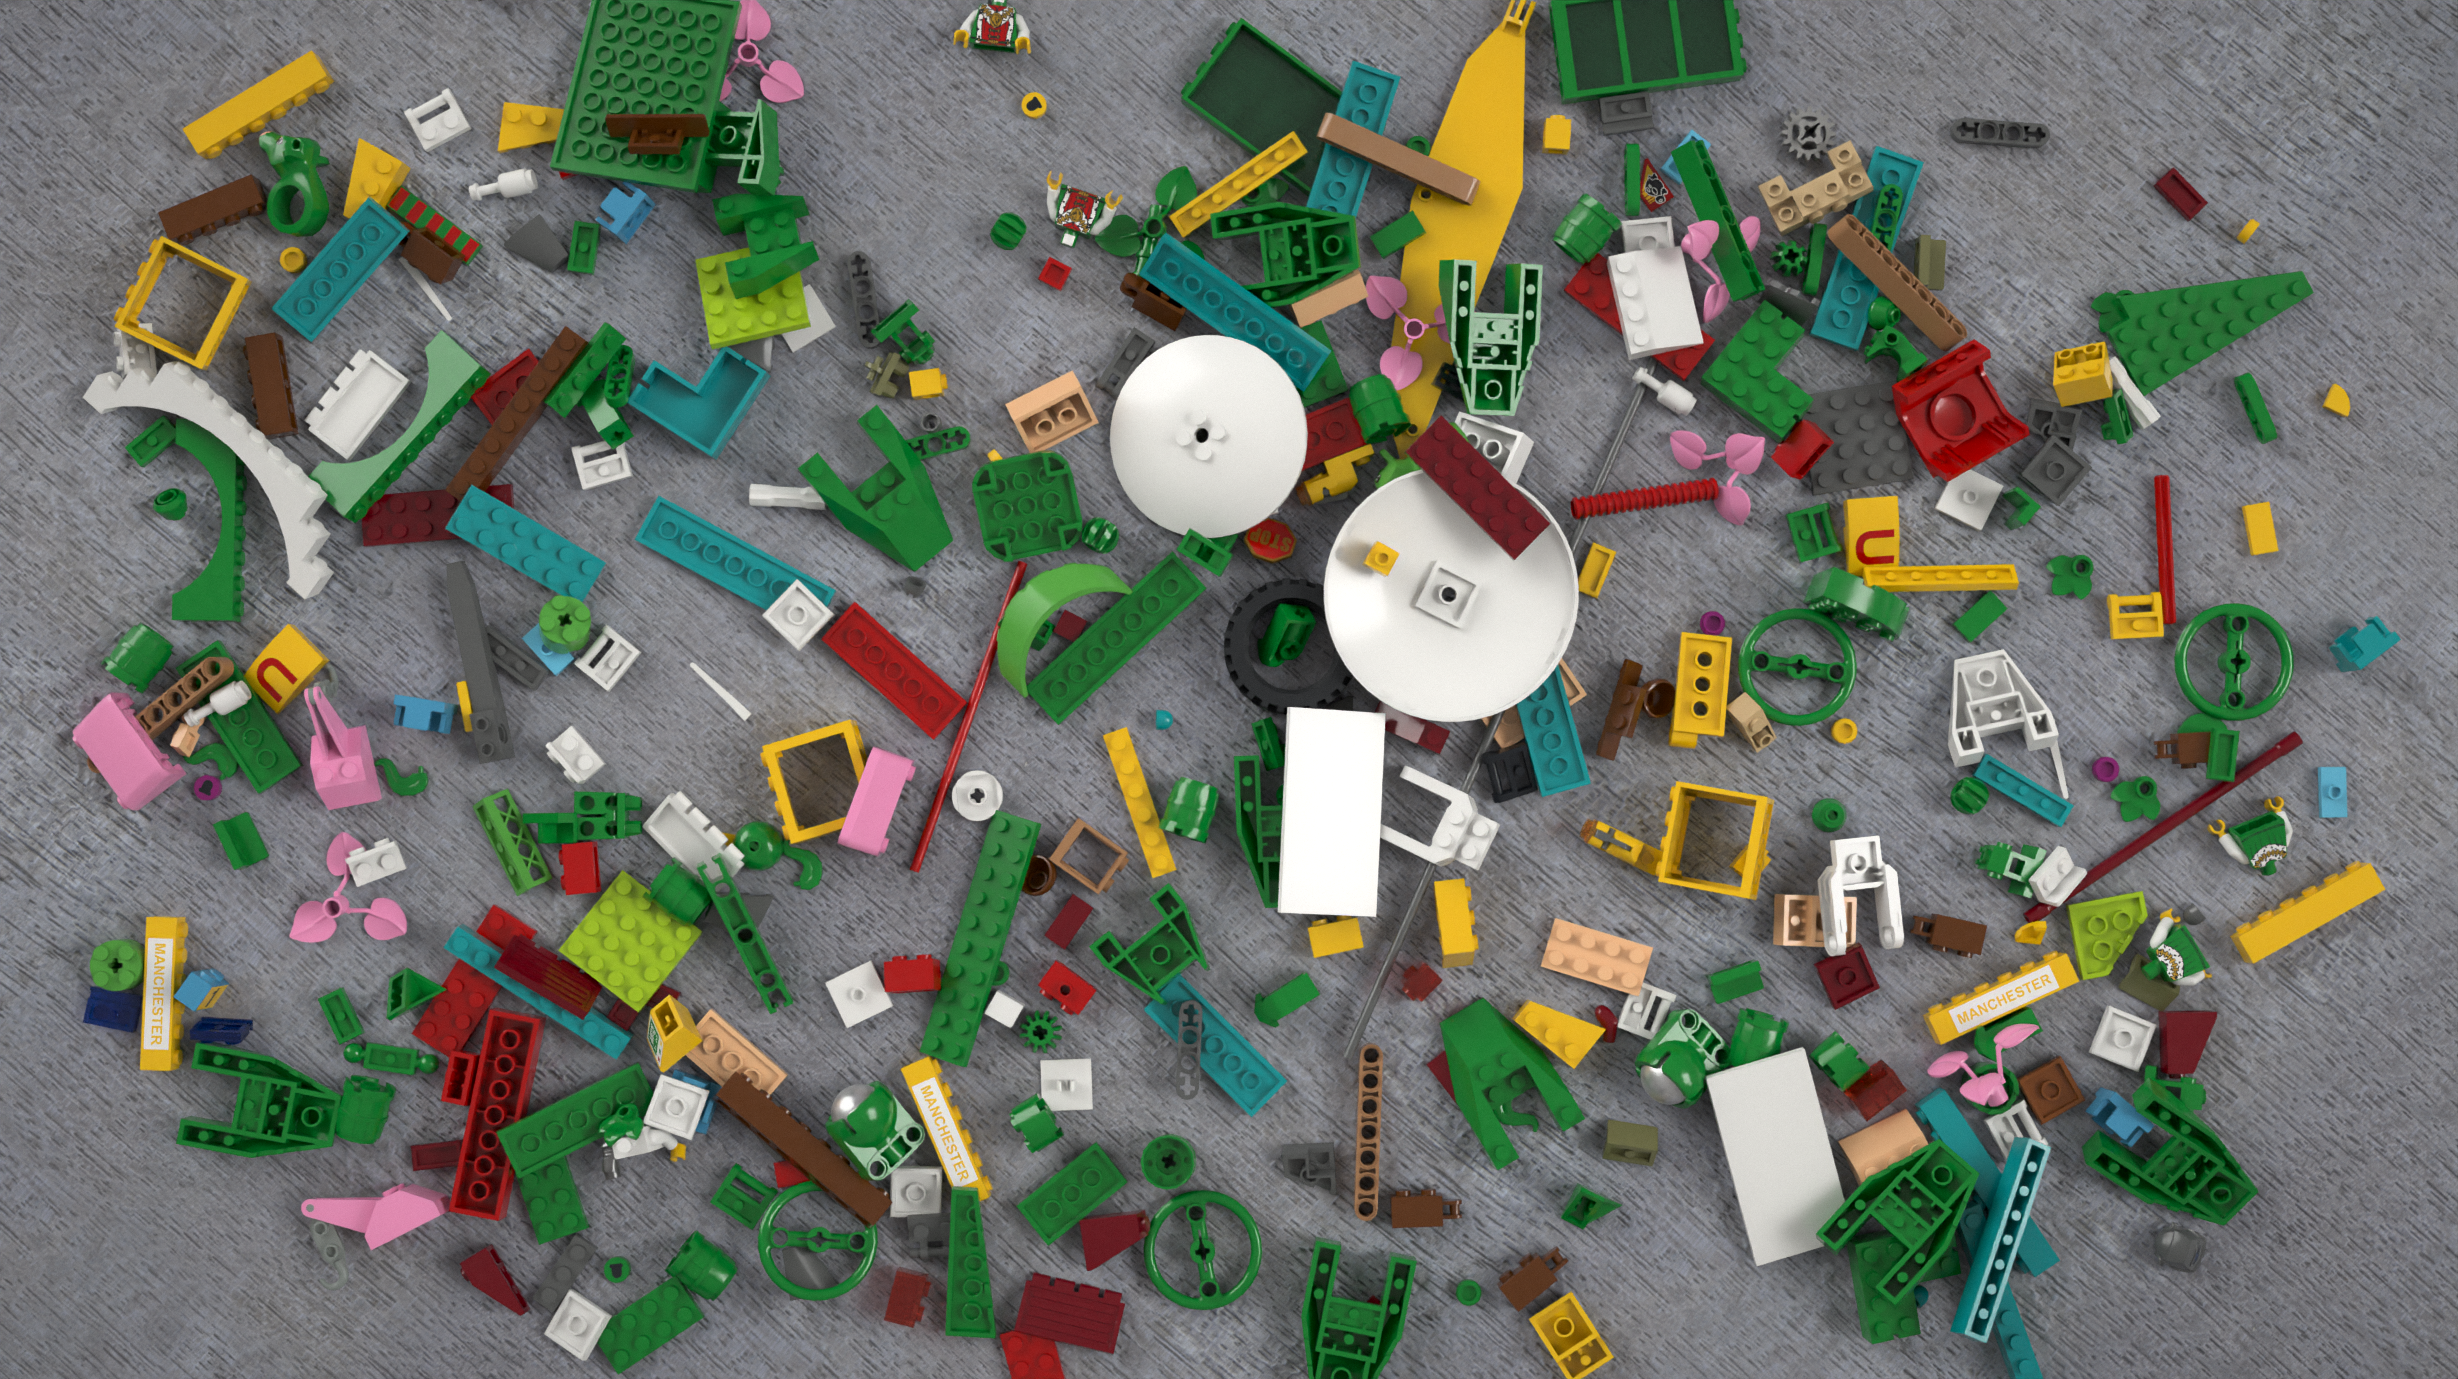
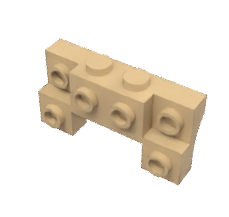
(1820, 196)

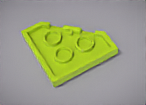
(2104, 930)

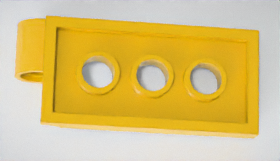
(1685, 723)

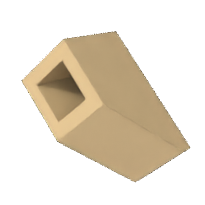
(1751, 721)

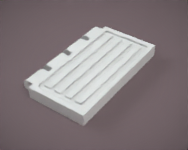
(358, 405)
(689, 839)

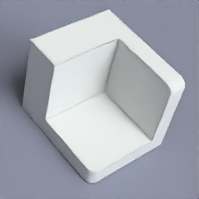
(1004, 1008)

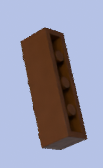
(214, 210)
(270, 385)

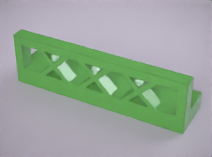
(503, 842)

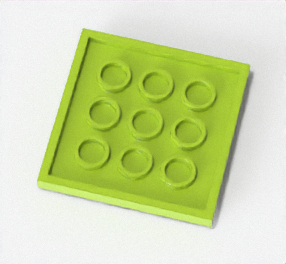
(751, 317)
(629, 942)

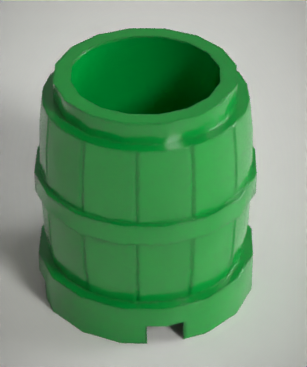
(1585, 229)
(1378, 409)
(138, 656)
(1190, 809)
(679, 893)
(1756, 1037)
(363, 1109)
(702, 1267)

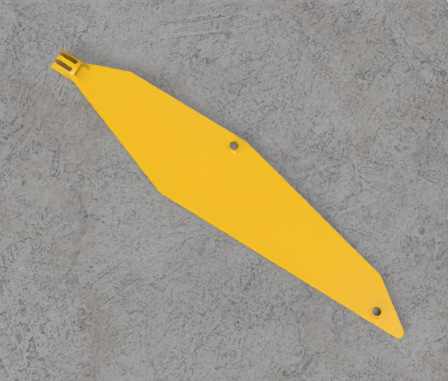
(1485, 140)

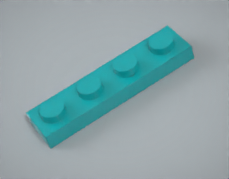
(2022, 790)

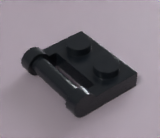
(1518, 772)

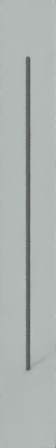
(1487, 738)

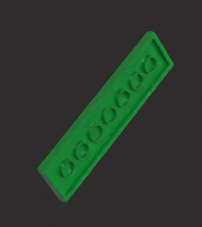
(1115, 638)

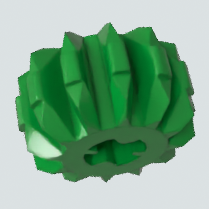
(1036, 1039)

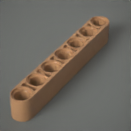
(1398, 159)
(1897, 282)
(190, 697)
(1372, 1143)

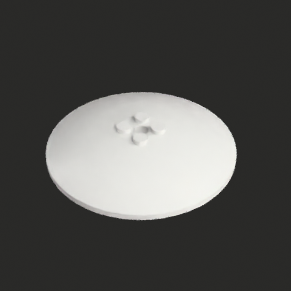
(1252, 442)

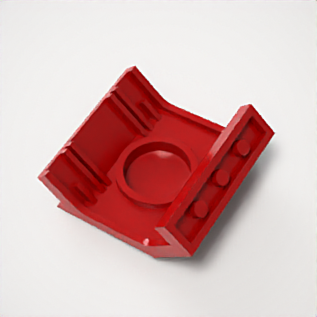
(1955, 413)

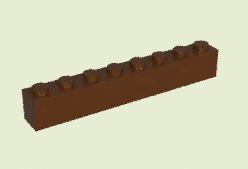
(517, 416)
(802, 1149)

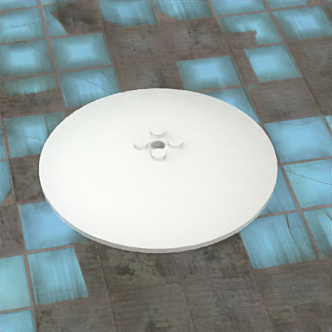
(1435, 654)

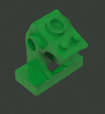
(918, 350)
(1901, 350)
(1208, 552)
(1998, 859)
(2192, 1093)

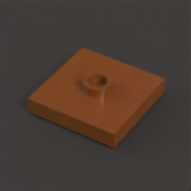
(2050, 1090)

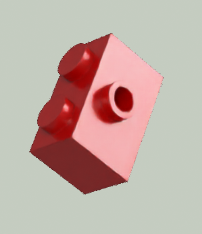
(1801, 449)
(580, 868)
(912, 975)
(1067, 988)
(460, 1077)

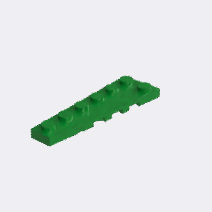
(968, 1287)

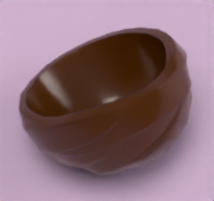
(1658, 698)
(1039, 876)

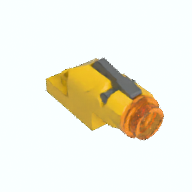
(1336, 481)
(1621, 845)

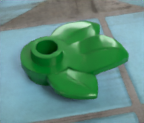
(1267, 193)
(2109, 308)
(2068, 578)
(2134, 802)
(624, 1122)

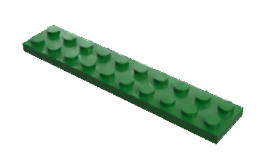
(980, 938)

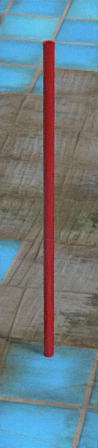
(965, 725)

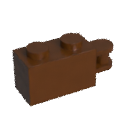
(431, 254)
(1153, 301)
(2185, 749)
(1951, 933)
(1421, 1209)
(1530, 1277)

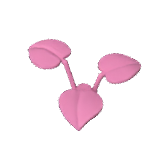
(782, 80)
(1699, 244)
(1384, 299)
(1742, 454)
(315, 919)
(1989, 1086)

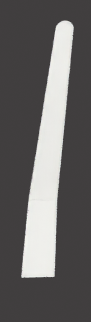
(425, 286)
(738, 707)
(2059, 768)

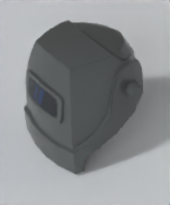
(2180, 1248)

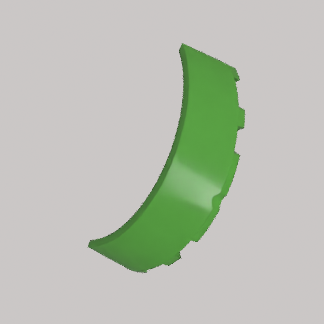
(1037, 603)

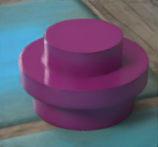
(1712, 623)

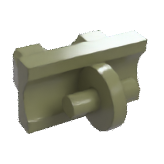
(891, 365)

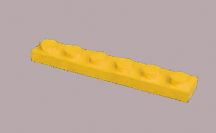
(1239, 183)
(1942, 578)
(1139, 802)

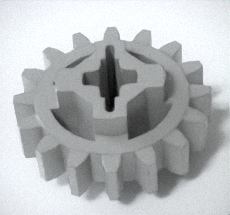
(1802, 126)

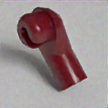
(1608, 1021)

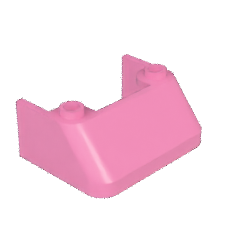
(875, 801)

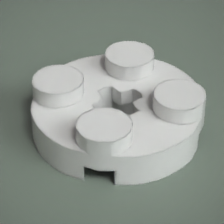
(966, 786)

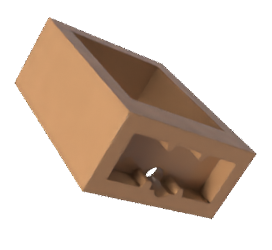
(1069, 840)

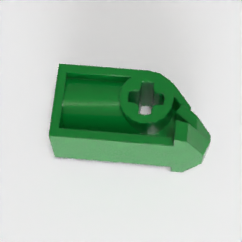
(606, 419)
(1285, 634)
(1284, 999)
(1985, 1034)

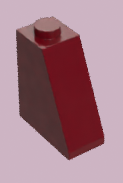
(2183, 1040)
(1111, 1234)

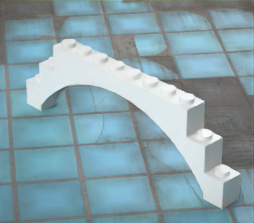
(287, 487)

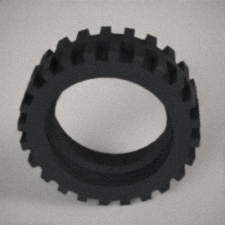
(1237, 649)

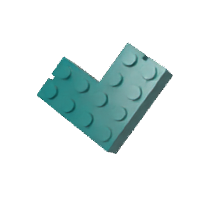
(703, 413)

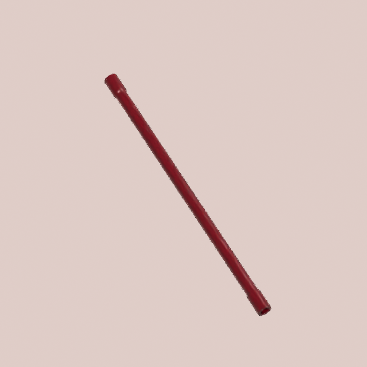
(2280, 749)

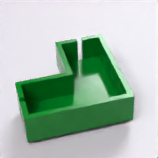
(1747, 374)
(1870, 1261)

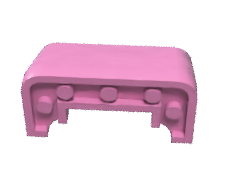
(125, 752)

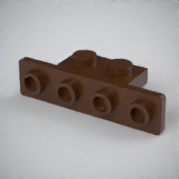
(656, 131)
(1623, 711)

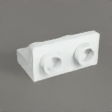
(133, 351)
(575, 756)
(375, 863)
(2056, 878)

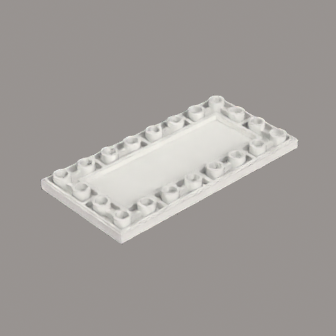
(1331, 812)
(1776, 1153)

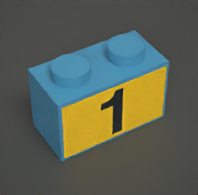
(201, 989)

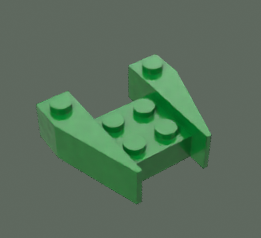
(745, 142)
(771, 239)
(1160, 952)

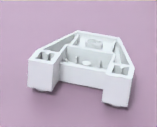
(1993, 699)

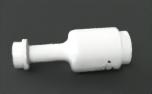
(509, 185)
(1669, 393)
(222, 701)

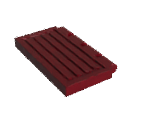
(549, 977)
(1069, 1315)

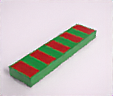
(422, 215)

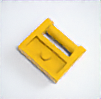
(2135, 624)

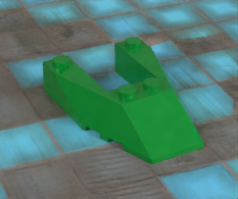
(1299, 247)
(1491, 348)
(893, 507)
(1258, 829)
(1494, 1064)
(274, 1108)
(2187, 1173)
(1917, 1204)
(1349, 1335)

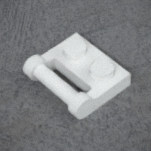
(441, 127)
(602, 470)
(613, 663)
(1637, 1009)
(2005, 1129)

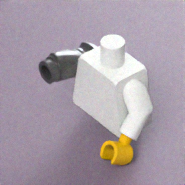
(649, 1140)

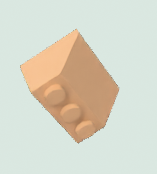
(1329, 299)
(1052, 413)
(1882, 1144)

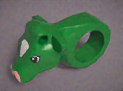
(296, 164)

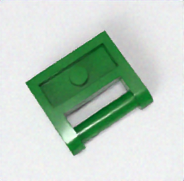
(1806, 535)
(740, 1204)

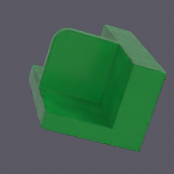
(554, 826)

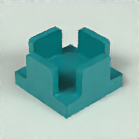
(2359, 648)

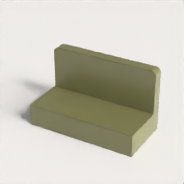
(1930, 262)
(2152, 992)
(1631, 1143)

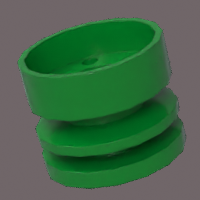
(1154, 1166)

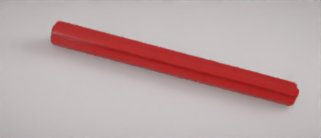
(2165, 547)

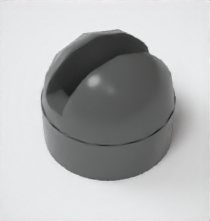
(927, 426)
(914, 586)
(2193, 915)

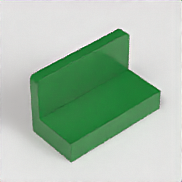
(2024, 505)
(241, 841)
(1735, 981)

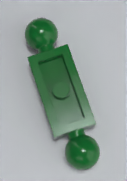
(391, 1058)

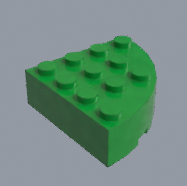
(1851, 601)

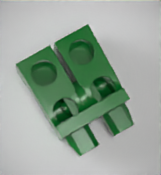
(614, 815)

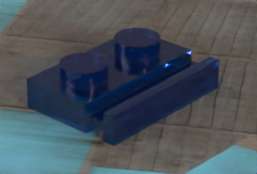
(113, 1009)
(226, 1030)

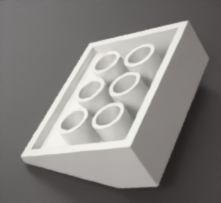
(1654, 301)
(1499, 445)

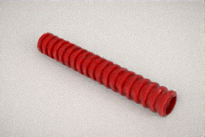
(1644, 498)

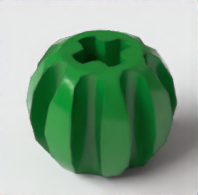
(1008, 231)
(1793, 252)
(1100, 535)
(1969, 795)

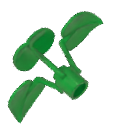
(1122, 235)

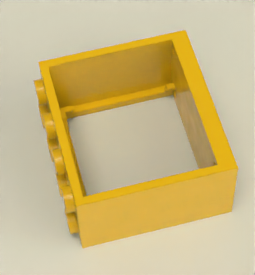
(149, 273)
(770, 758)
(1677, 822)

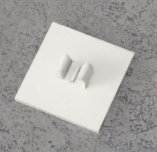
(819, 319)
(1067, 1084)

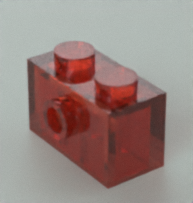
(1419, 981)
(1874, 1090)
(906, 1297)

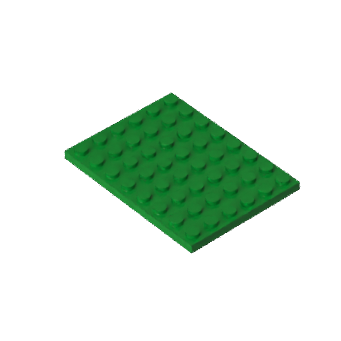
(645, 62)

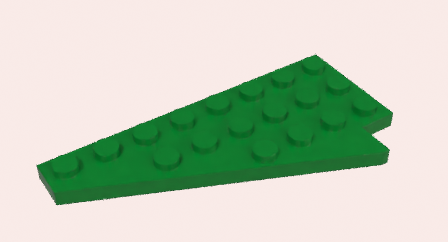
(2185, 325)

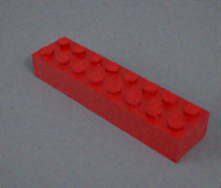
(498, 1100)

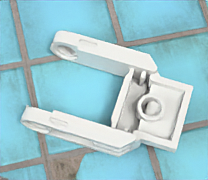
(1461, 833)
(1855, 866)

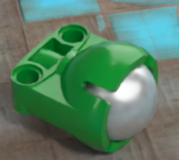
(1679, 1059)
(873, 1128)

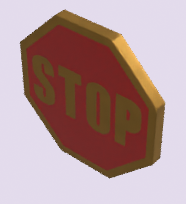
(1270, 541)

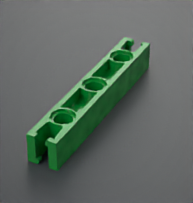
(1712, 204)
(752, 950)

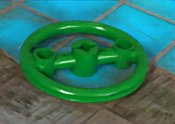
(2234, 651)
(1847, 668)
(766, 1243)
(1215, 1299)

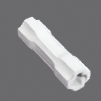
(2139, 408)
(785, 496)

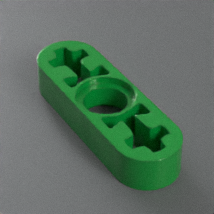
(1632, 179)
(1896, 204)
(1815, 257)
(622, 384)
(2255, 408)
(951, 434)

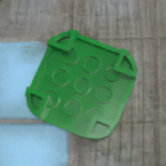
(1027, 505)

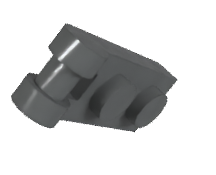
(1125, 361)

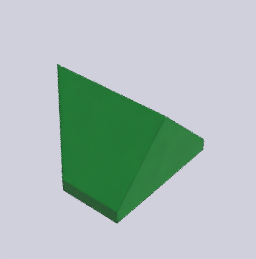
(409, 991)
(1587, 1206)

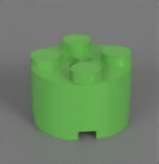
(576, 631)
(106, 960)

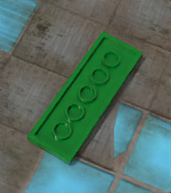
(248, 729)
(572, 1120)

